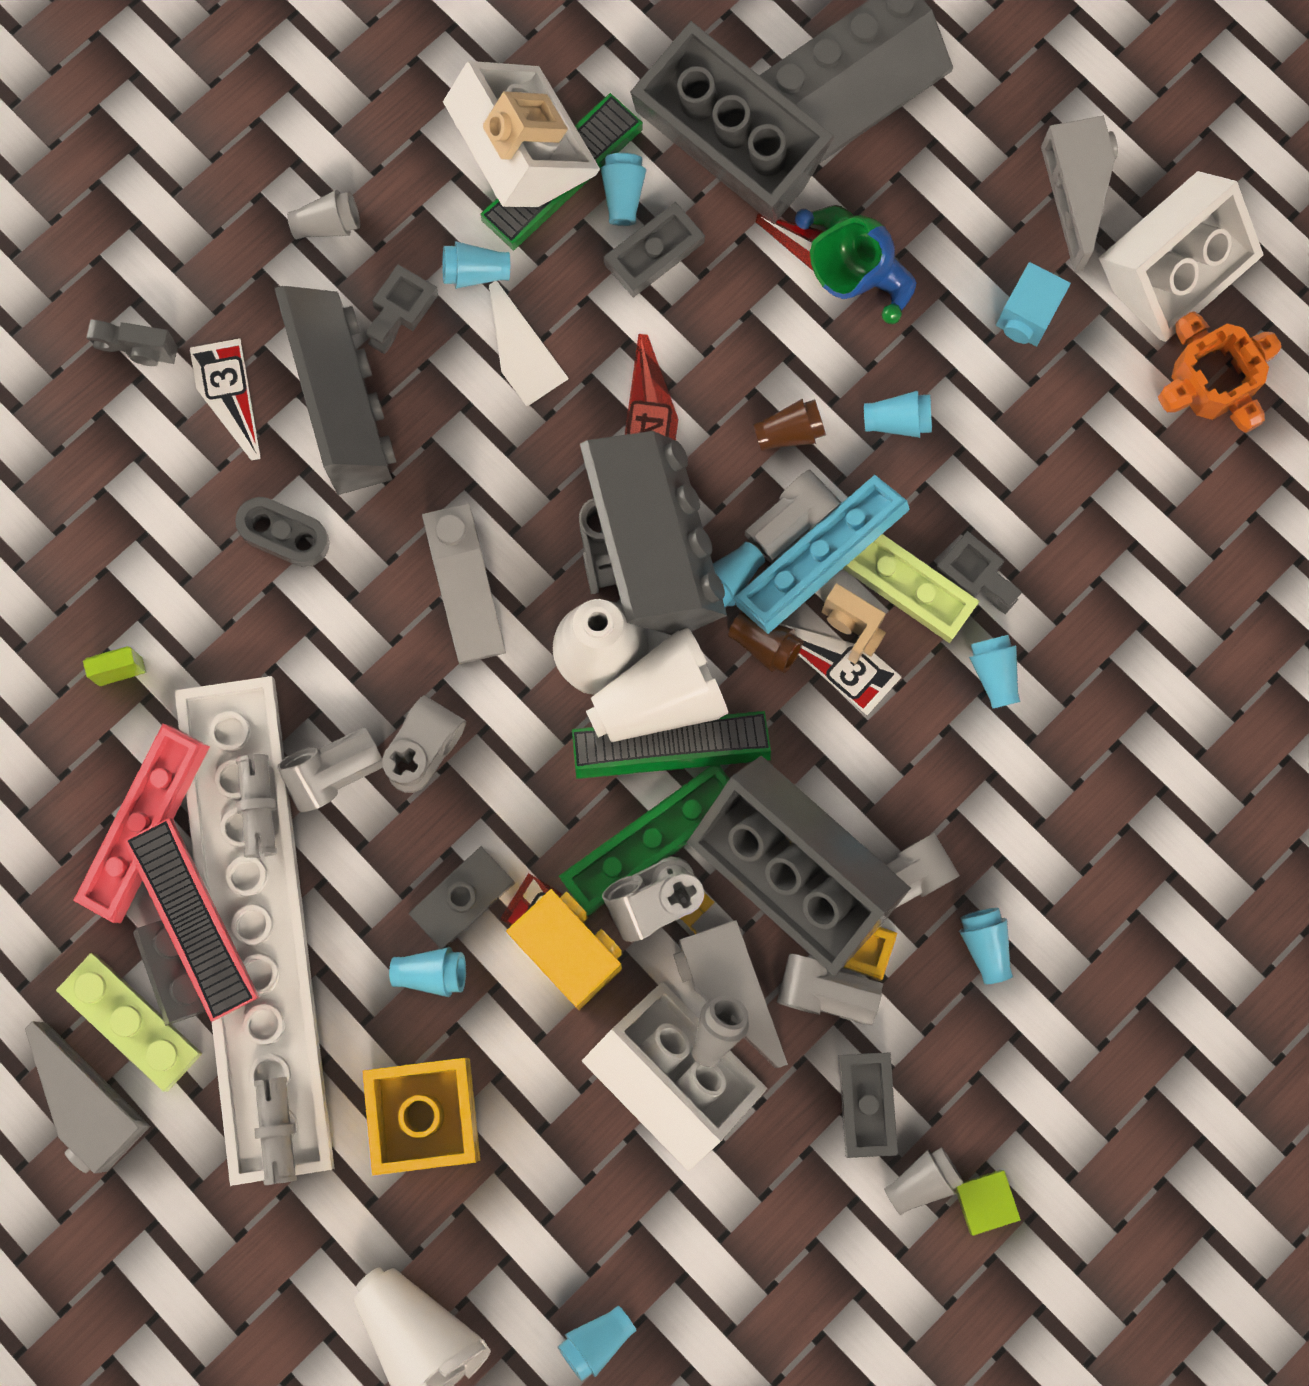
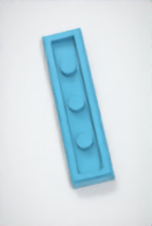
(821, 553)

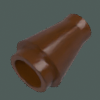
(791, 426)
(773, 650)

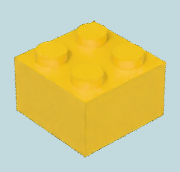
(565, 948)
(421, 1116)

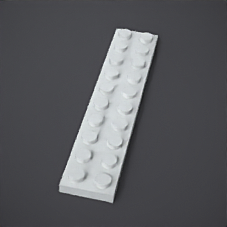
(266, 923)

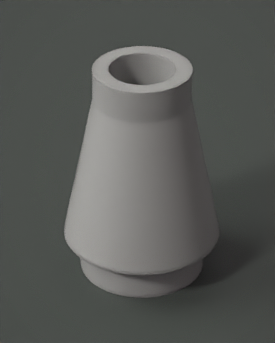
(327, 216)
(720, 1028)
(924, 1182)

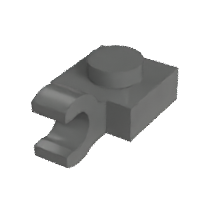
(400, 302)
(975, 569)

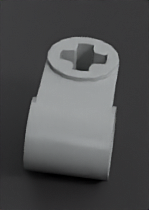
(595, 554)
(426, 738)
(648, 900)

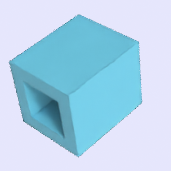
(1032, 305)

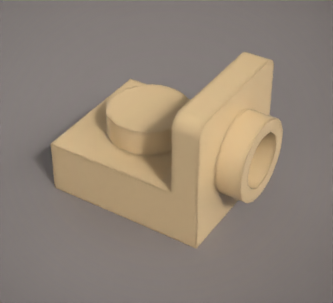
(522, 118)
(852, 614)

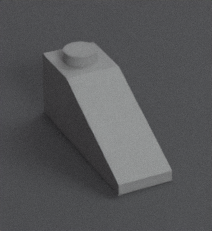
(1079, 168)
(464, 583)
(722, 967)
(83, 1106)

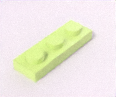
(913, 587)
(129, 1022)

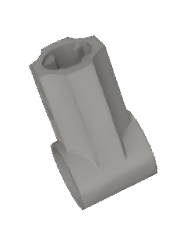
(797, 512)
(317, 774)
(923, 867)
(815, 990)

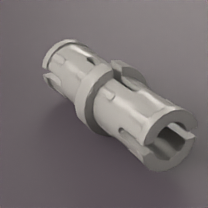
(256, 806)
(275, 1131)

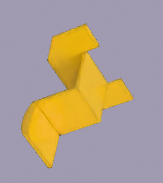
(691, 918)

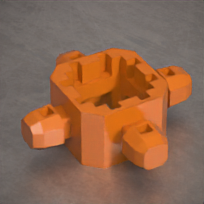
(1249, 357)

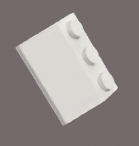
(538, 168)
(1183, 253)
(653, 1073)

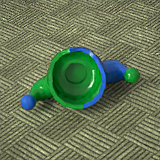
(856, 257)

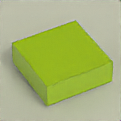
(114, 666)
(987, 1202)

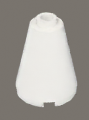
(597, 645)
(659, 692)
(414, 1334)

